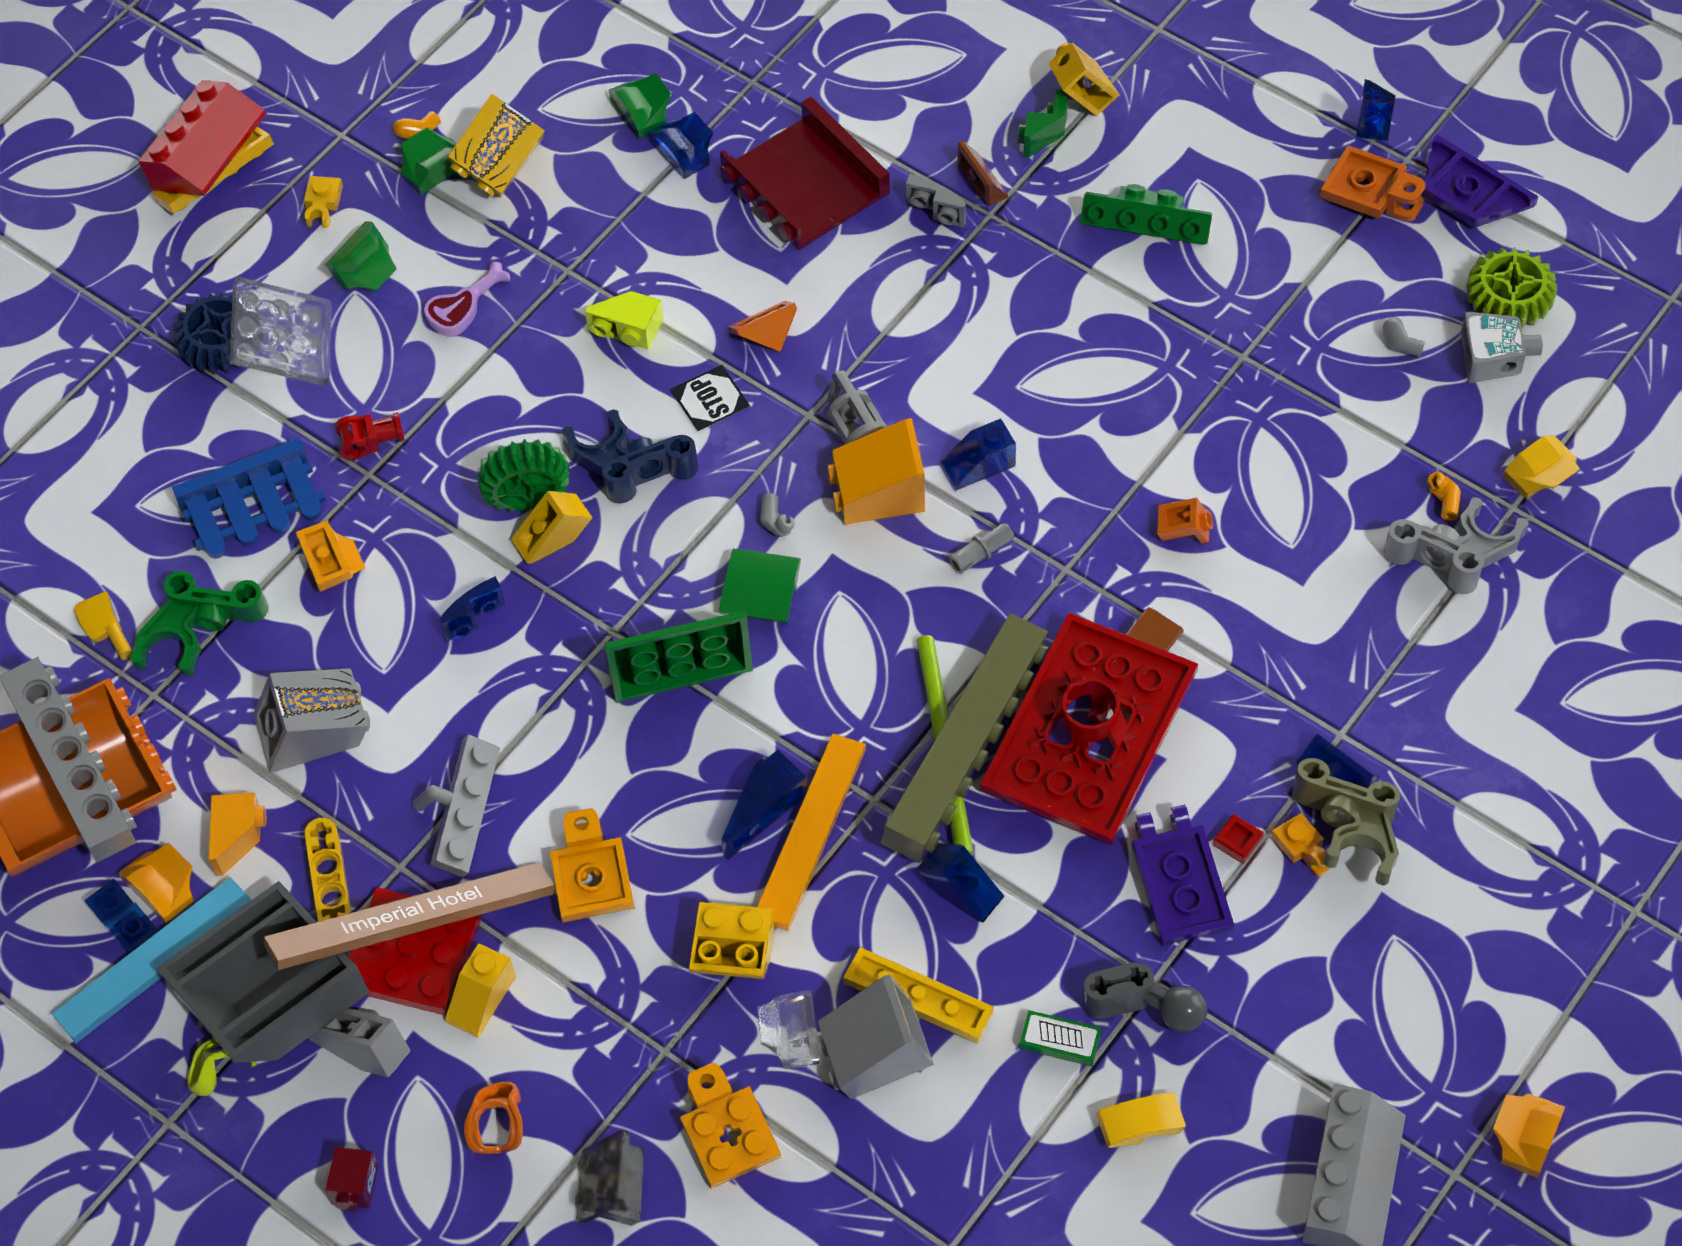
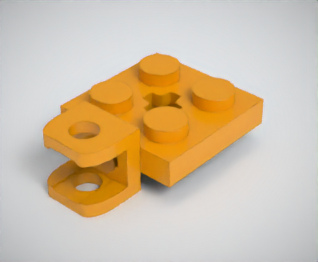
(585, 855)
(721, 1109)

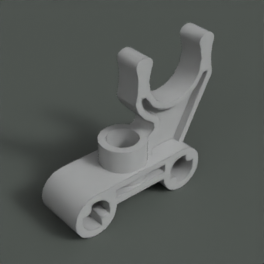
(1454, 554)

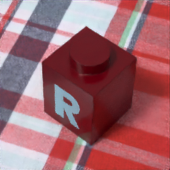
(351, 1178)

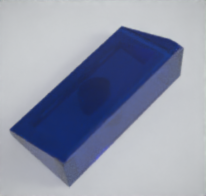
(1375, 112)
(1339, 762)

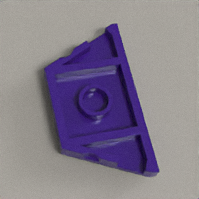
(1471, 187)

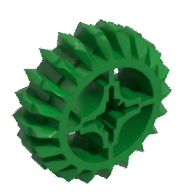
(522, 474)

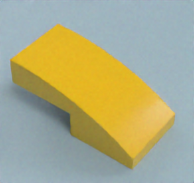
(1140, 1118)

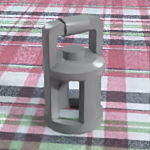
(849, 408)

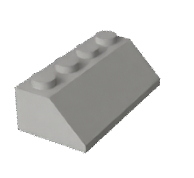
(1354, 1170)

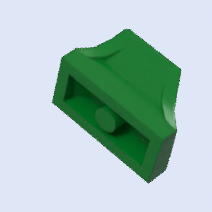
(642, 103)
(426, 160)
(362, 260)

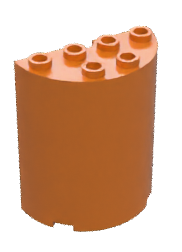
(32, 812)

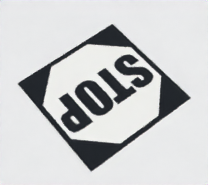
(710, 397)

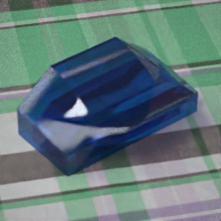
(683, 143)

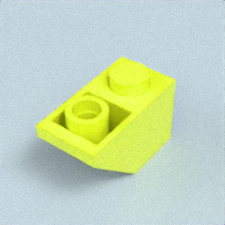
(626, 318)

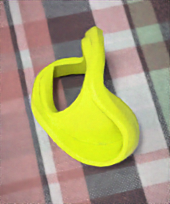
(202, 1072)

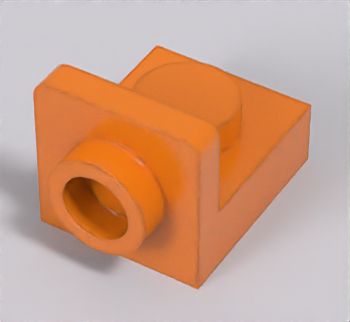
(1183, 520)

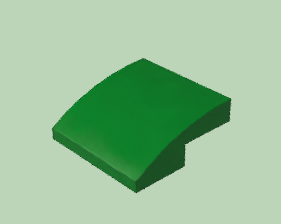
(760, 585)

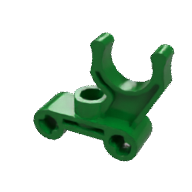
(196, 608)

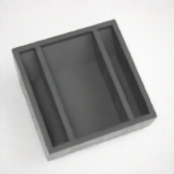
(243, 996)

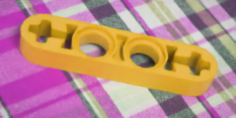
(330, 882)

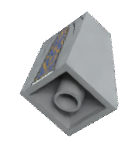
(309, 716)

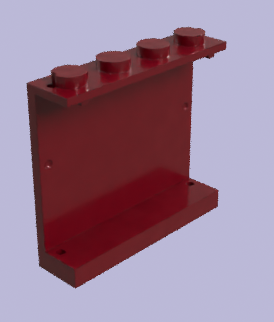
(808, 177)

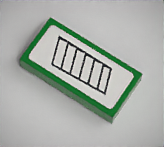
(1060, 1038)

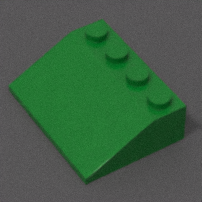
(679, 656)

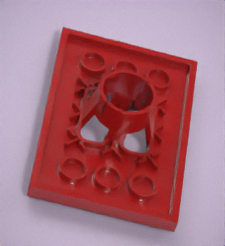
(1063, 779)

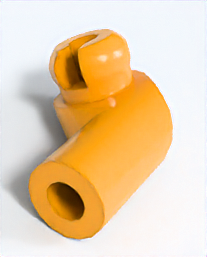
(407, 128)
(1447, 493)

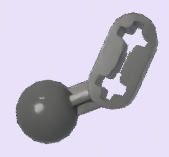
(1133, 988)

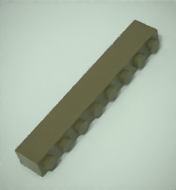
(964, 738)

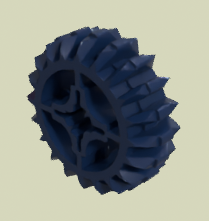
(201, 330)

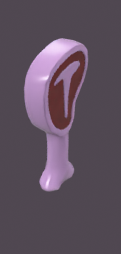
(455, 312)

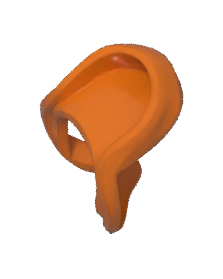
(495, 1096)

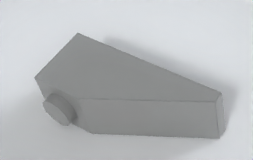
(364, 1041)

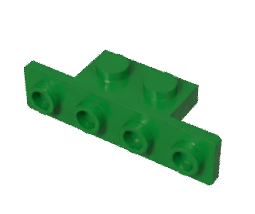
(1147, 213)

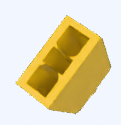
(1072, 67)

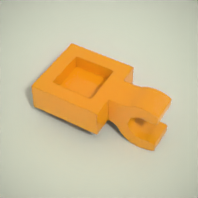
(1301, 841)

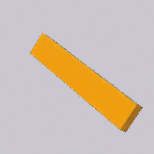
(811, 829)

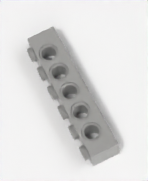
(103, 835)

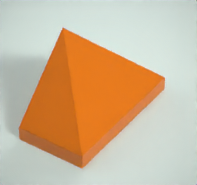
(768, 326)

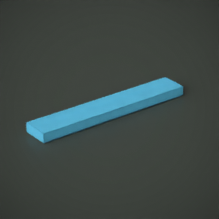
(138, 969)

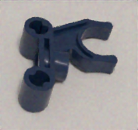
(632, 464)

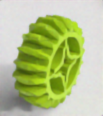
(1529, 279)

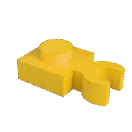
(321, 196)

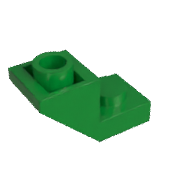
(1044, 128)

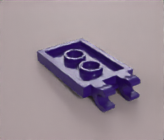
(1180, 879)

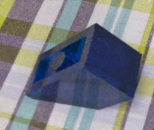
(980, 455)
(960, 880)

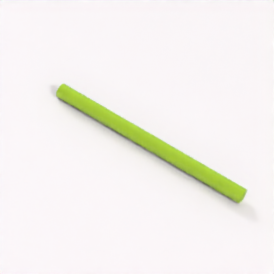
(939, 716)

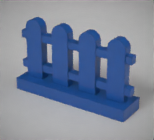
(242, 479)

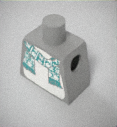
(1495, 346)

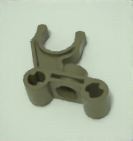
(1358, 813)

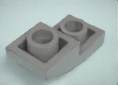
(946, 205)

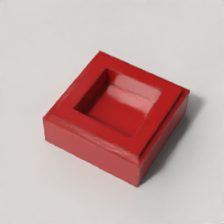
(1238, 838)

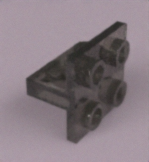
(610, 1181)

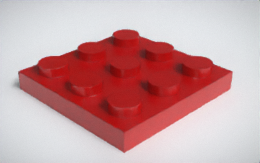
(416, 967)

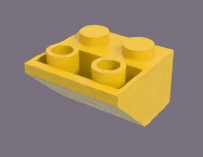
(732, 940)

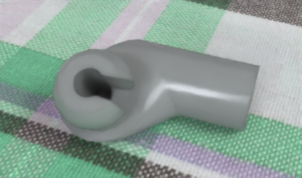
(1398, 339)
(772, 519)

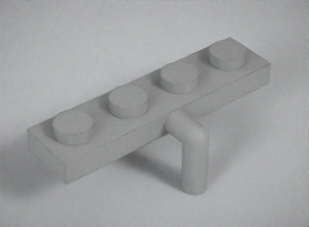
(464, 805)

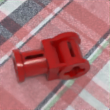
(366, 434)

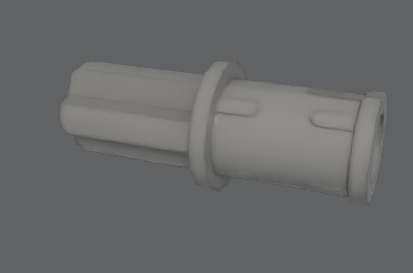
(981, 548)

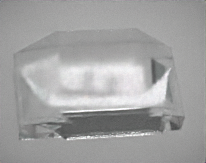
(790, 1029)

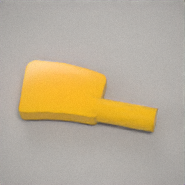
(100, 622)

